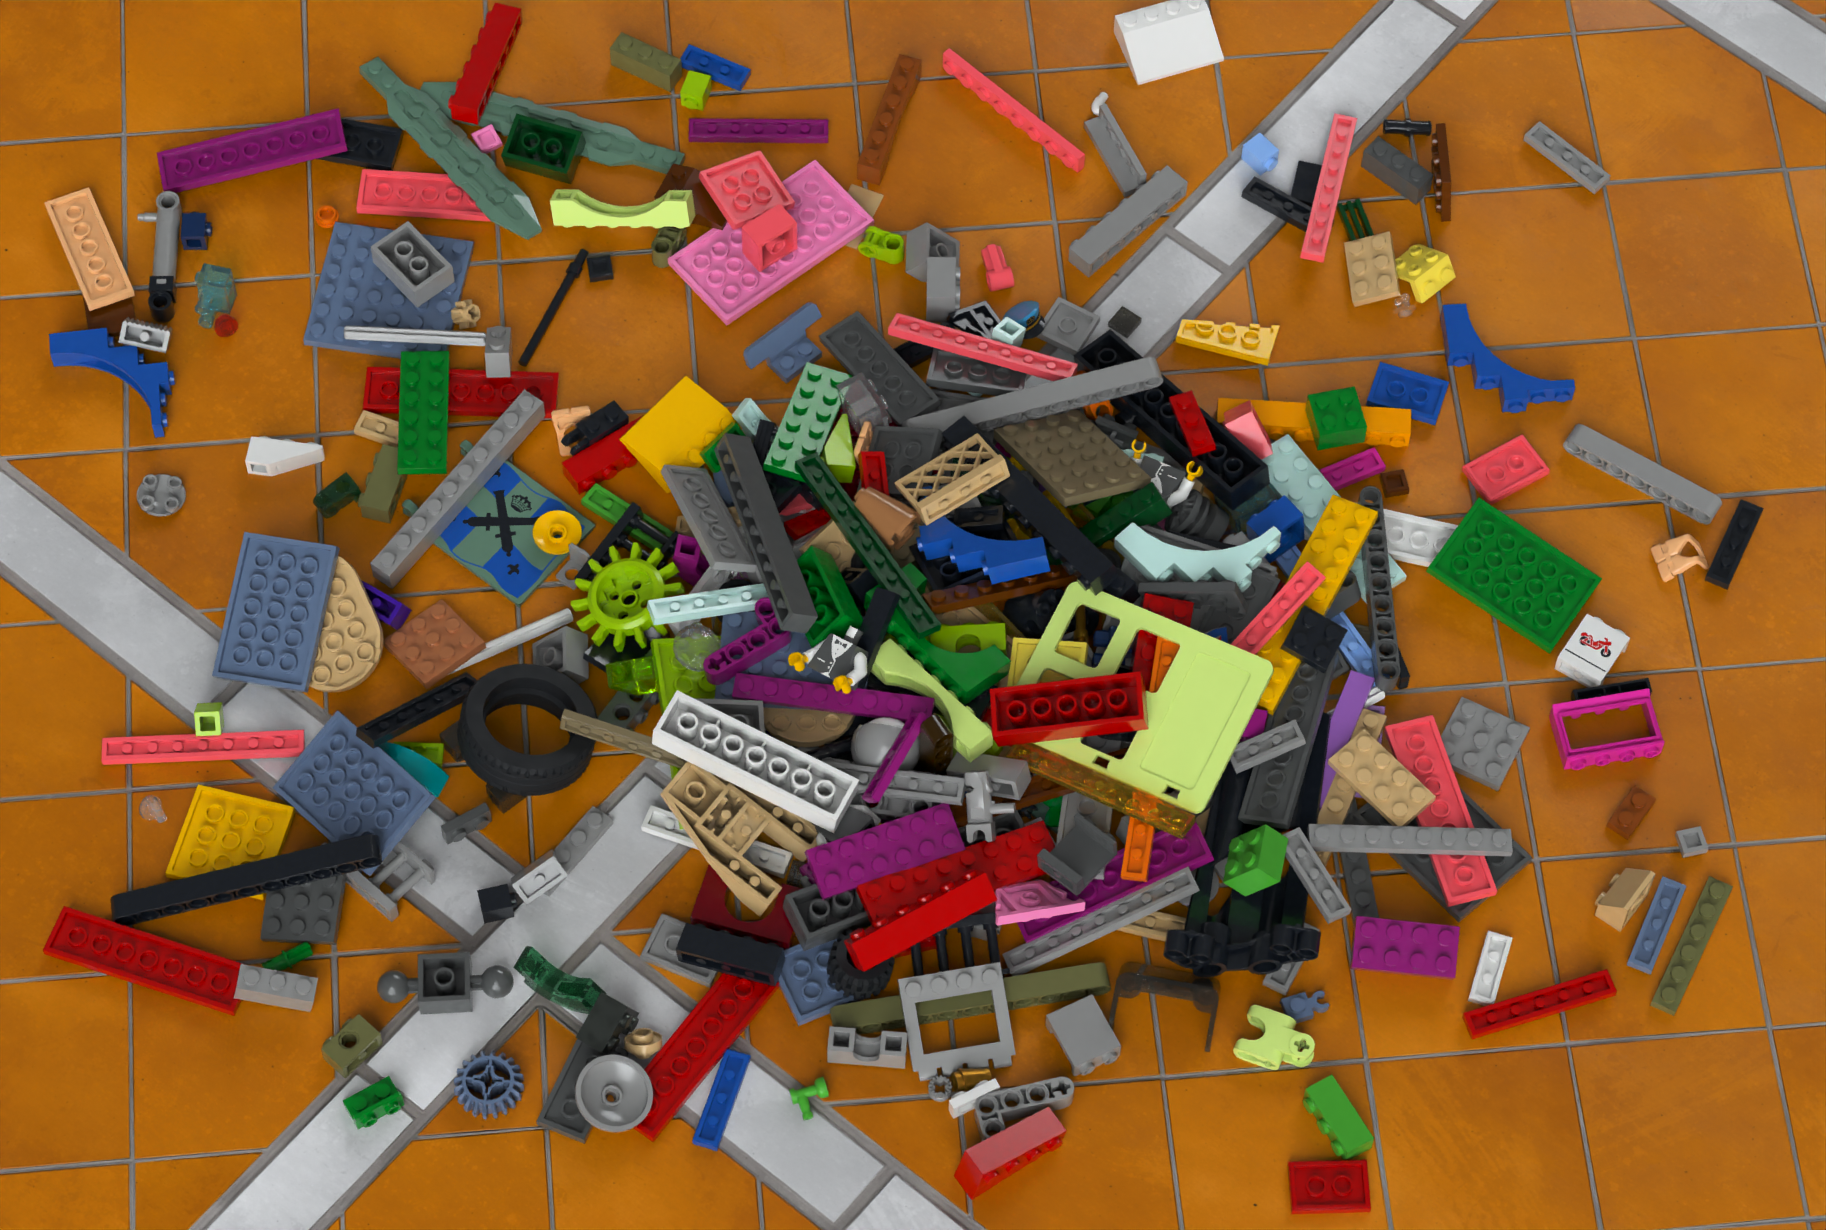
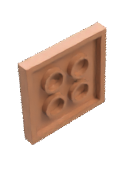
(434, 644)

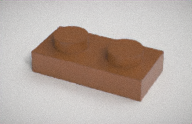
(1631, 812)

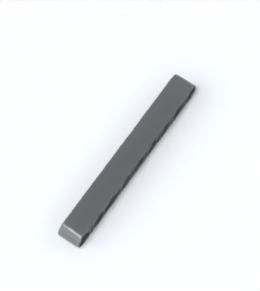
(1379, 598)

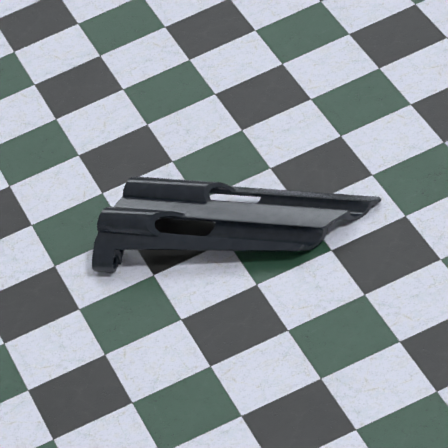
(1266, 926)

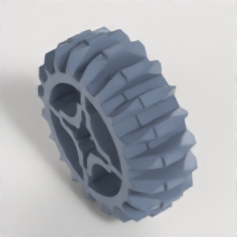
(468, 1079)

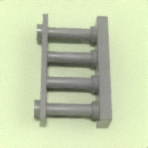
(370, 887)

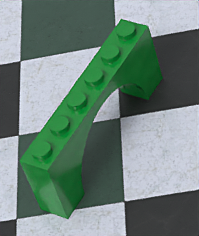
(961, 673)

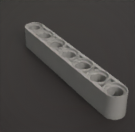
(1642, 474)

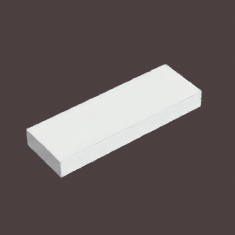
(1490, 969)

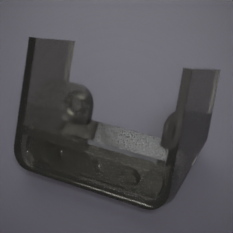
(1168, 982)

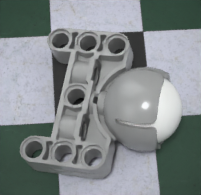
(869, 748)

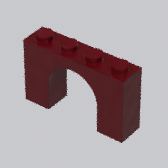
(712, 912)

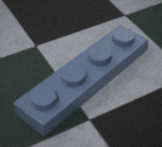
(1656, 925)

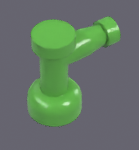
(801, 1096)

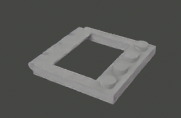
(952, 984)

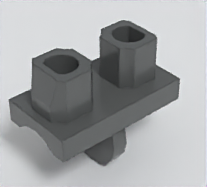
(1120, 434)

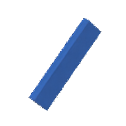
(721, 1099)

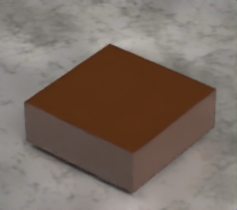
(1394, 483)

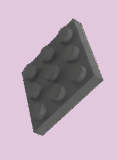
(904, 452)
(304, 912)

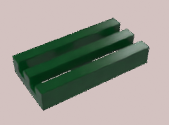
(1363, 218)

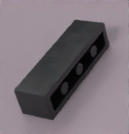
(730, 954)

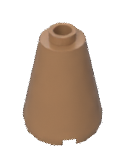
(887, 517)

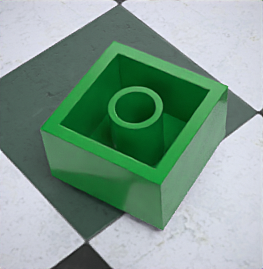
(1336, 418)

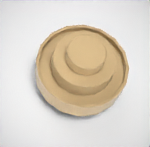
(643, 1042)

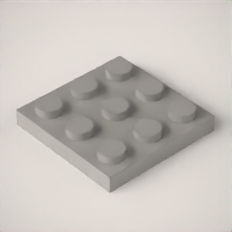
(1482, 743)

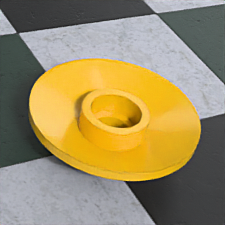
(556, 523)

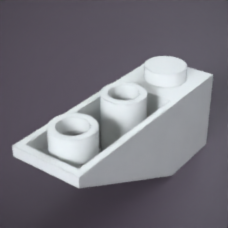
(275, 456)

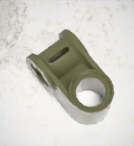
(666, 244)

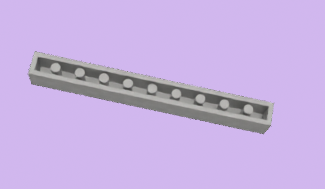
(457, 489)

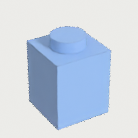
(1260, 154)

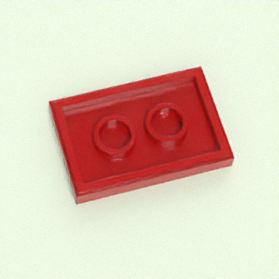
(1329, 1186)

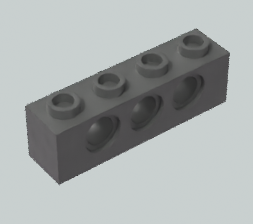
(623, 705)

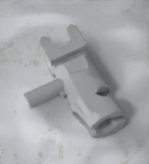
(981, 807)

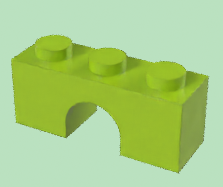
(980, 635)

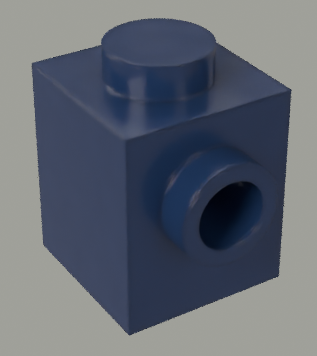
(195, 231)

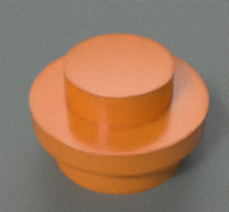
(327, 216)

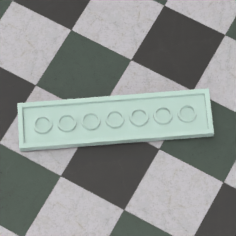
(1303, 484)

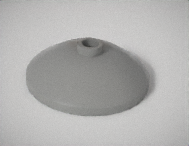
(622, 1080)

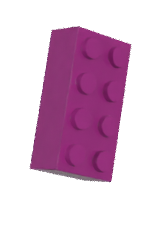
(1404, 947)

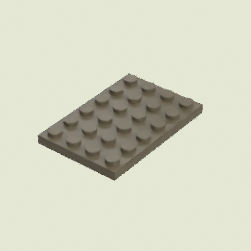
(1071, 458)

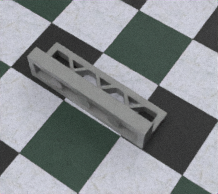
(1115, 151)

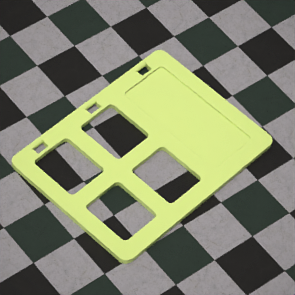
(1190, 718)

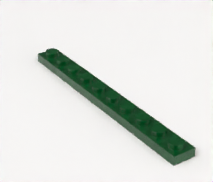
(867, 544)

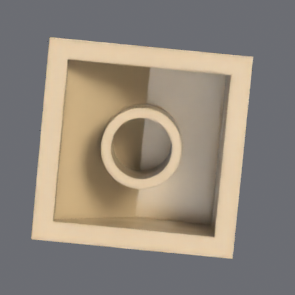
(1624, 897)

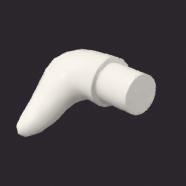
(1098, 101)

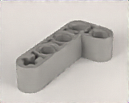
(1025, 1107)

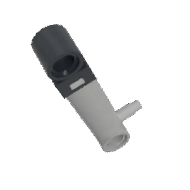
(162, 282)

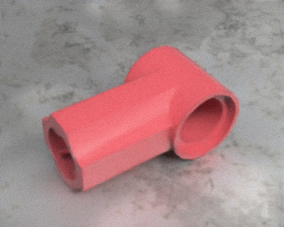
(997, 272)

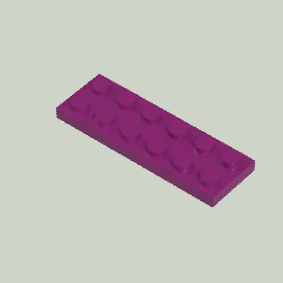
(884, 850)

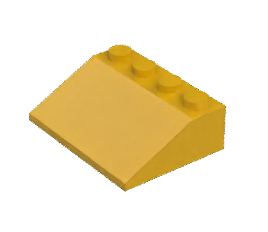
(677, 429)

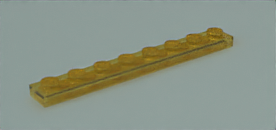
(1104, 789)

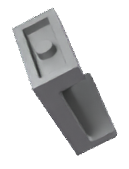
(1084, 1035)

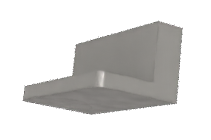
(538, 877)

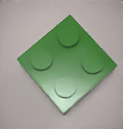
(1255, 860)

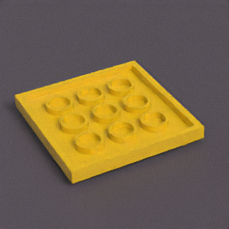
(228, 831)

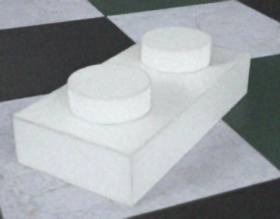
(965, 1101)

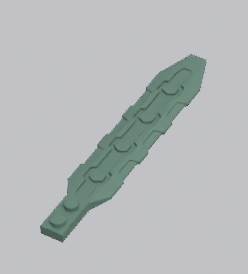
(604, 141)
(449, 146)

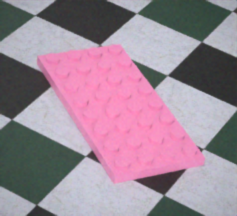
(728, 280)

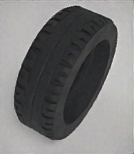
(513, 770)

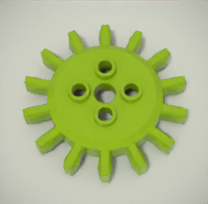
(620, 579)

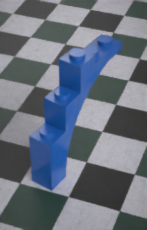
(97, 350)
(1489, 372)
(998, 558)

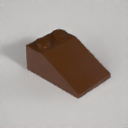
(686, 178)

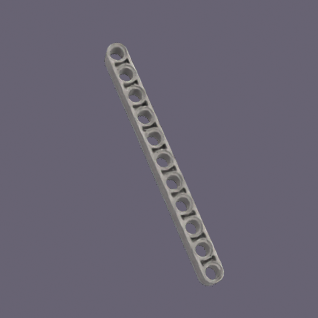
(1048, 397)

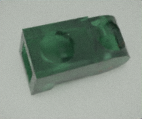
(337, 496)

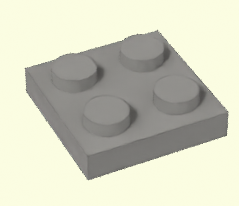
(1068, 326)

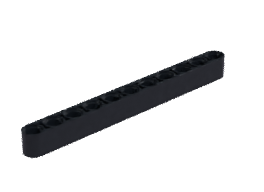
(246, 880)

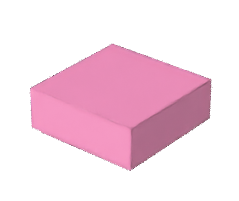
(487, 139)

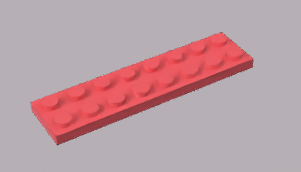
(1422, 753)

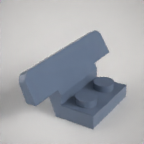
(786, 345)

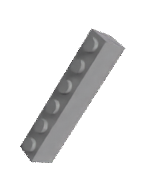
(1127, 221)

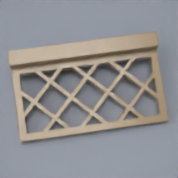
(959, 488)

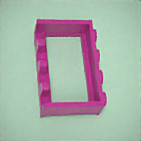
(1606, 753)

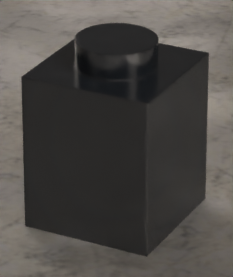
(497, 903)

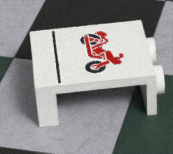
(1591, 652)

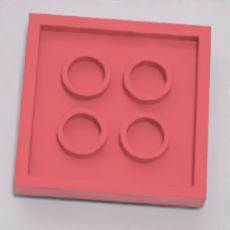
(745, 188)

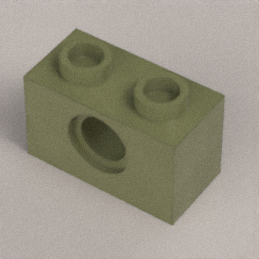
(346, 1059)

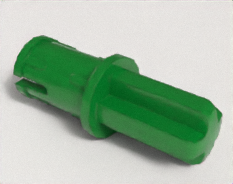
(289, 957)

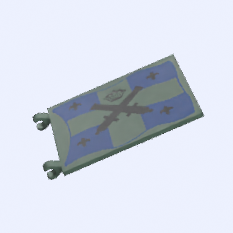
(496, 532)

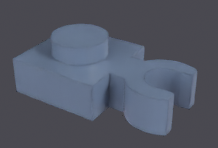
(1301, 1007)

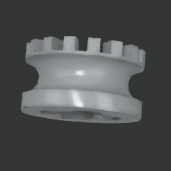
(939, 1081)

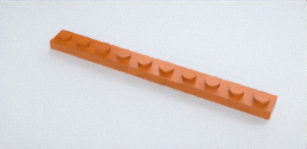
(1140, 834)

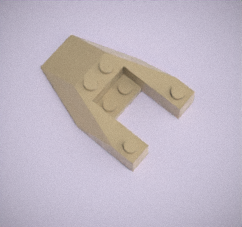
(726, 822)

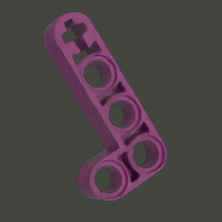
(744, 646)

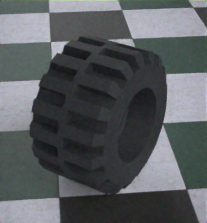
(853, 980)

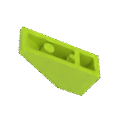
(839, 453)

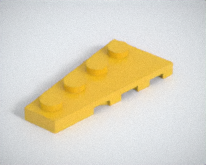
(1241, 342)

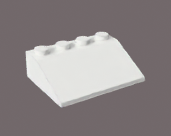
(1167, 39)

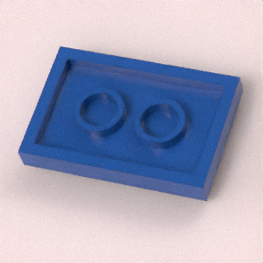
(1408, 390)

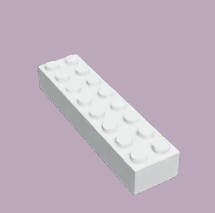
(755, 761)

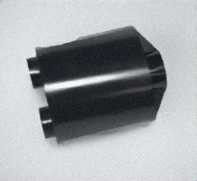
(1034, 611)

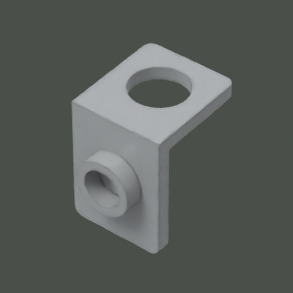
(578, 558)

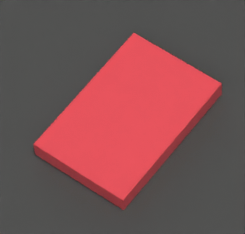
(1505, 470)

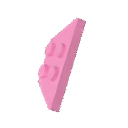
(1032, 901)

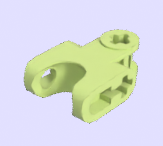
(1278, 1042)

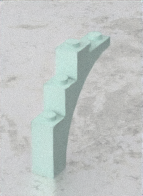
(1159, 560)

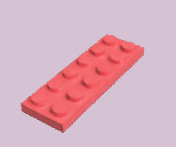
(415, 196)

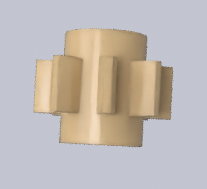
(465, 314)

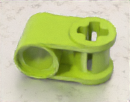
(880, 245)

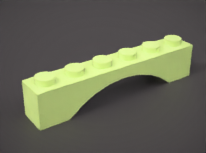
(576, 208)
(897, 668)

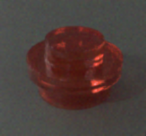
(225, 325)

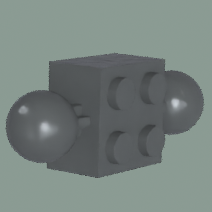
(445, 983)

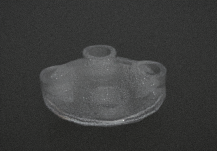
(694, 645)

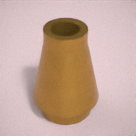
(966, 1078)

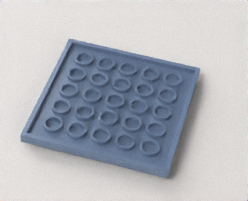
(361, 295)

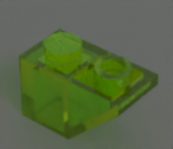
(633, 676)

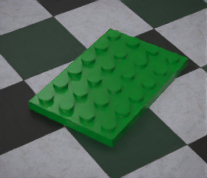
(1514, 575)

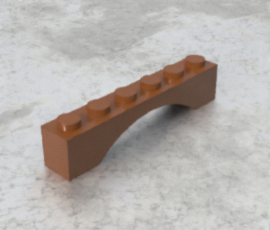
(879, 142)

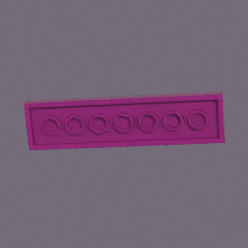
(252, 151)
(1167, 857)

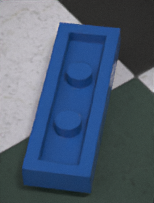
(718, 68)

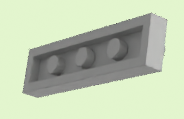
(1566, 157)
(581, 840)
(1315, 877)

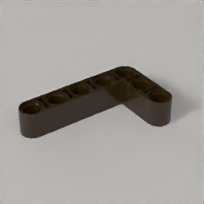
(935, 746)

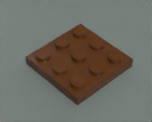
(1441, 171)

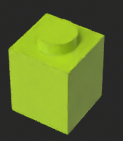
(696, 90)
(209, 719)

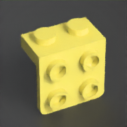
(1425, 270)

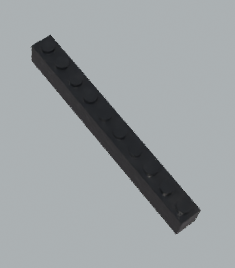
(1041, 517)

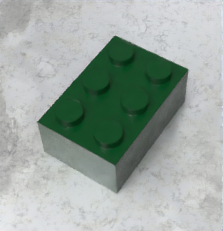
(543, 148)

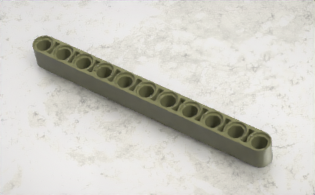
(1020, 992)

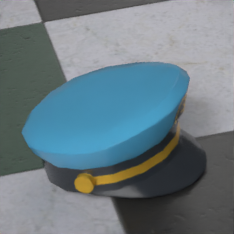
(1029, 316)

